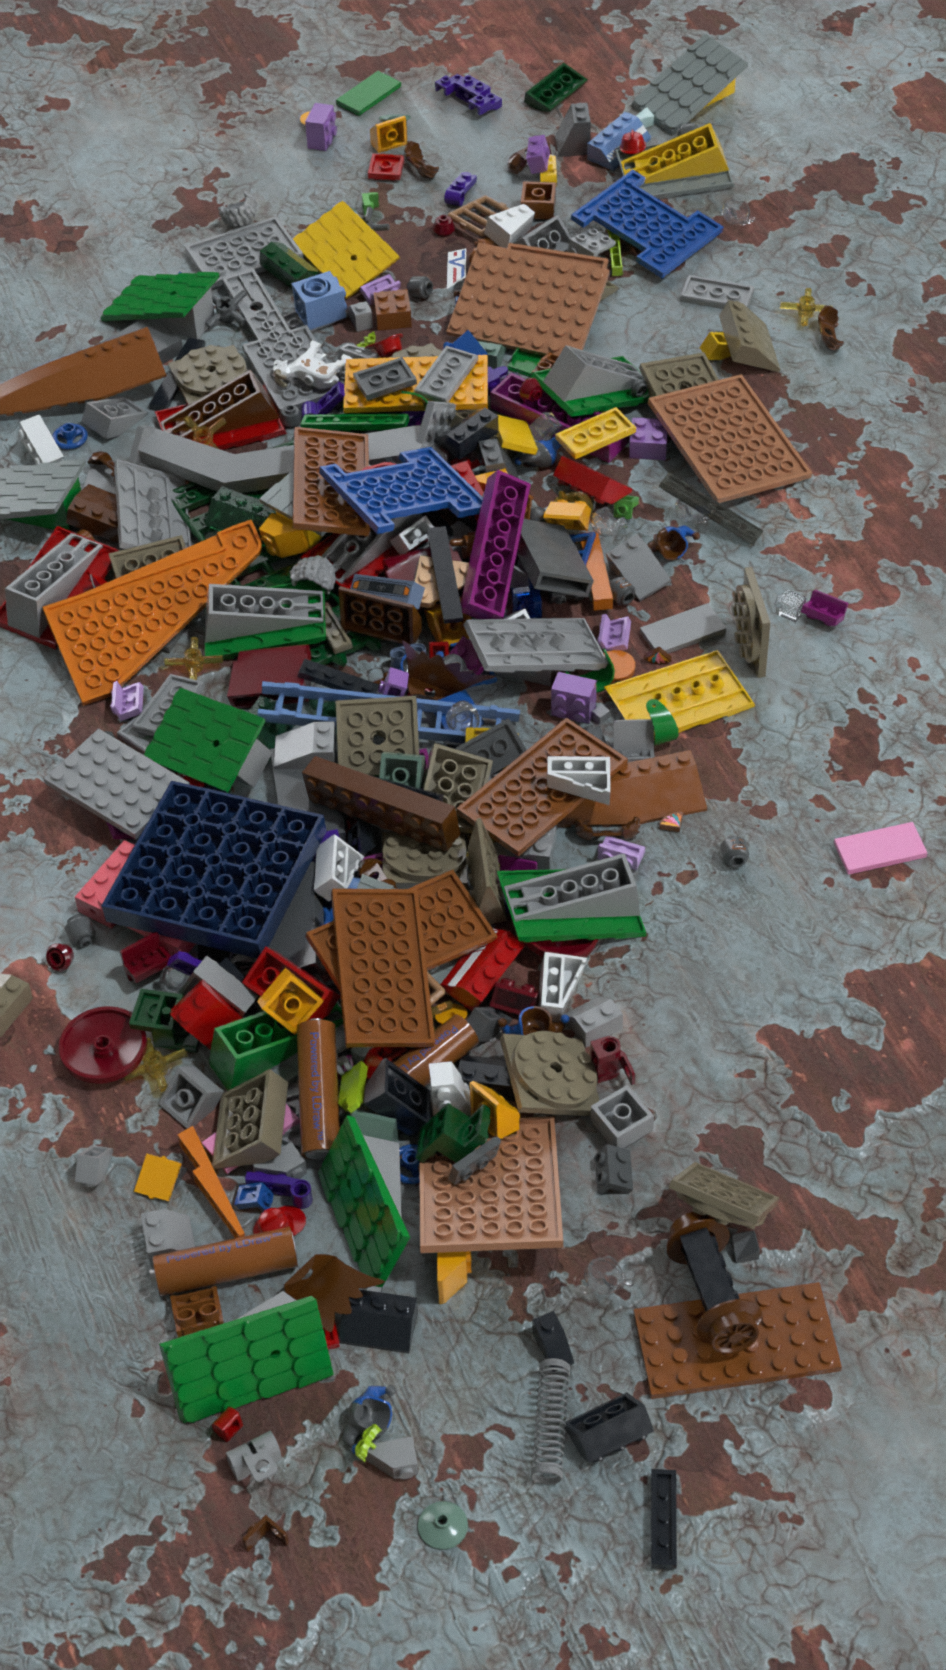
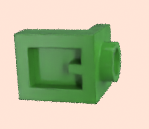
(370, 200)
(624, 506)

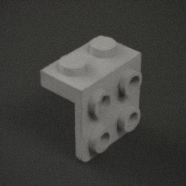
(590, 243)
(634, 738)

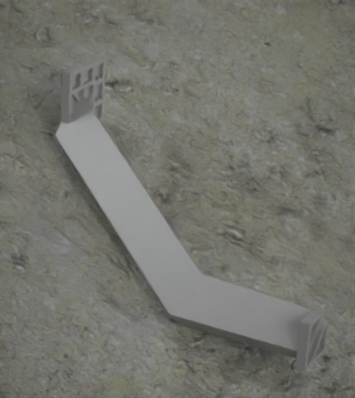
(267, 467)

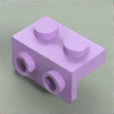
(384, 283)
(614, 633)
(127, 701)
(614, 847)

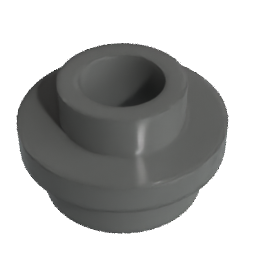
(639, 387)

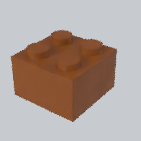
(540, 198)
(392, 309)

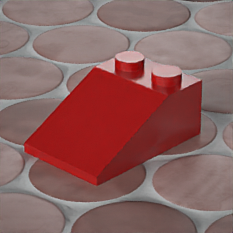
(202, 1012)

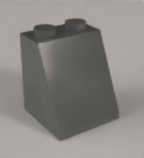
(574, 131)
(493, 458)

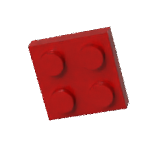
(386, 167)

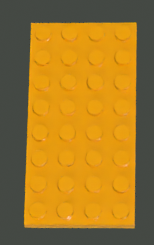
(469, 395)

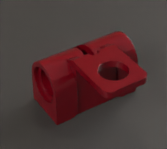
(609, 1059)

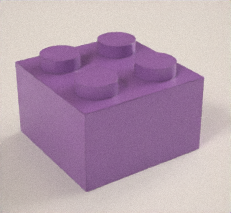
(320, 126)
(649, 439)
(573, 697)

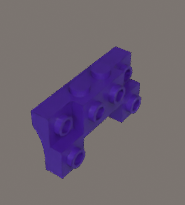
(471, 91)

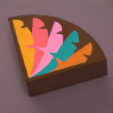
(657, 656)

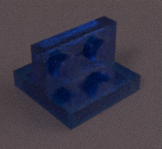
(528, 599)

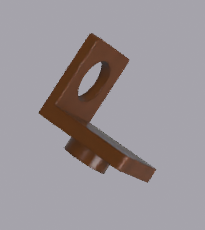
(258, 1530)

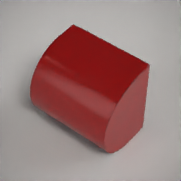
(434, 647)
(227, 1424)

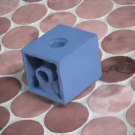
(319, 300)

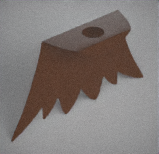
(436, 675)
(330, 1286)

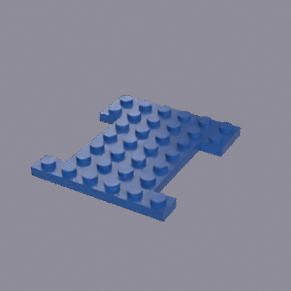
(648, 224)
(415, 486)

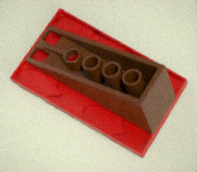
(241, 403)

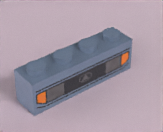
(394, 589)

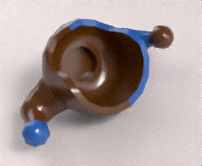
(672, 542)
(533, 1020)

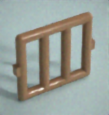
(476, 204)

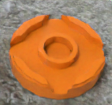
(623, 664)

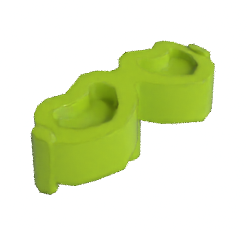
(371, 339)
(365, 1443)

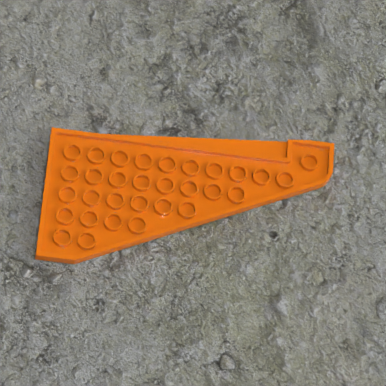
(127, 621)

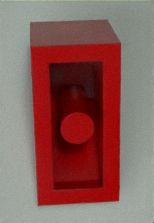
(376, 1055)

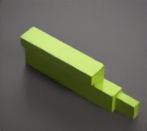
(353, 1087)

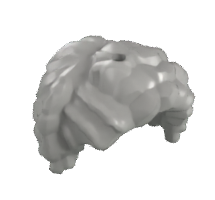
(239, 214)
(316, 570)

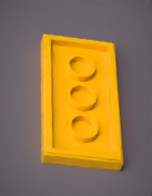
(595, 433)
(516, 435)

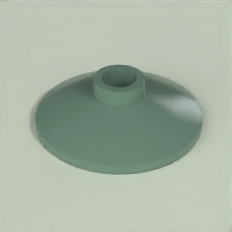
(389, 117)
(446, 1535)

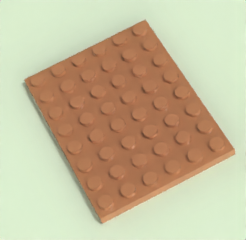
(527, 300)
(729, 438)
(503, 1205)

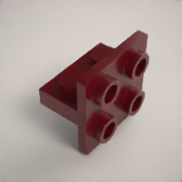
(144, 958)
(513, 997)

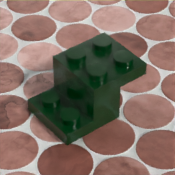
(153, 1015)
(453, 1133)

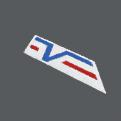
(456, 267)

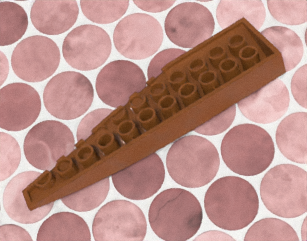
(85, 375)
(646, 791)

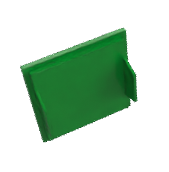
(523, 362)

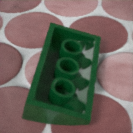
(554, 88)

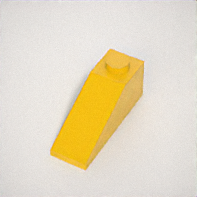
(715, 346)

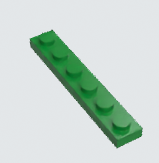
(355, 421)

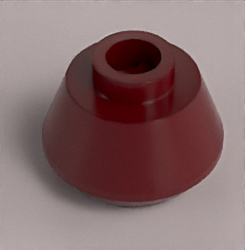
(443, 225)
(530, 390)
(59, 956)

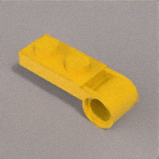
(551, 173)

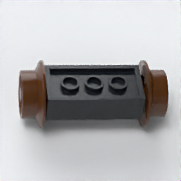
(728, 1320)

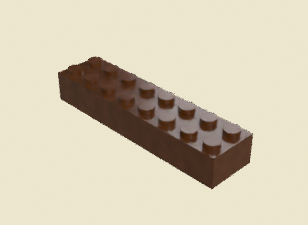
(381, 803)

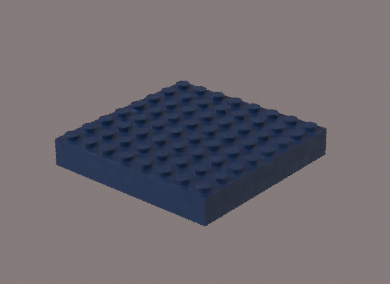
(215, 869)

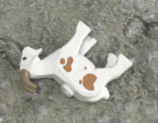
(310, 369)

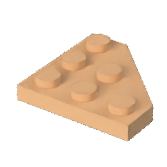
(426, 578)

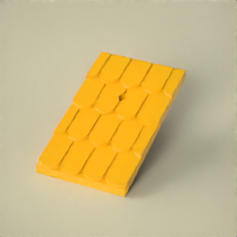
(346, 248)
(691, 691)

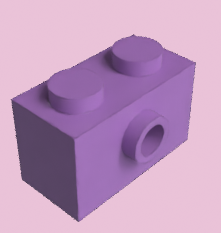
(538, 154)
(394, 683)

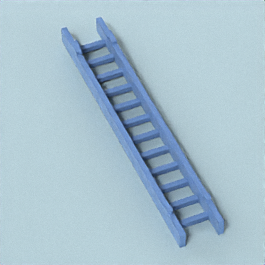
(284, 716)

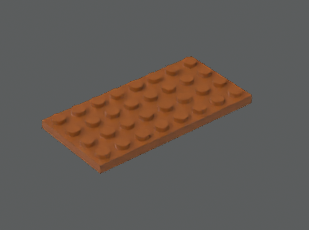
(315, 501)
(517, 802)
(448, 919)
(382, 968)
(791, 1344)

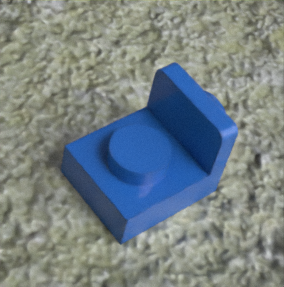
(254, 1196)

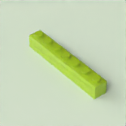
(615, 255)

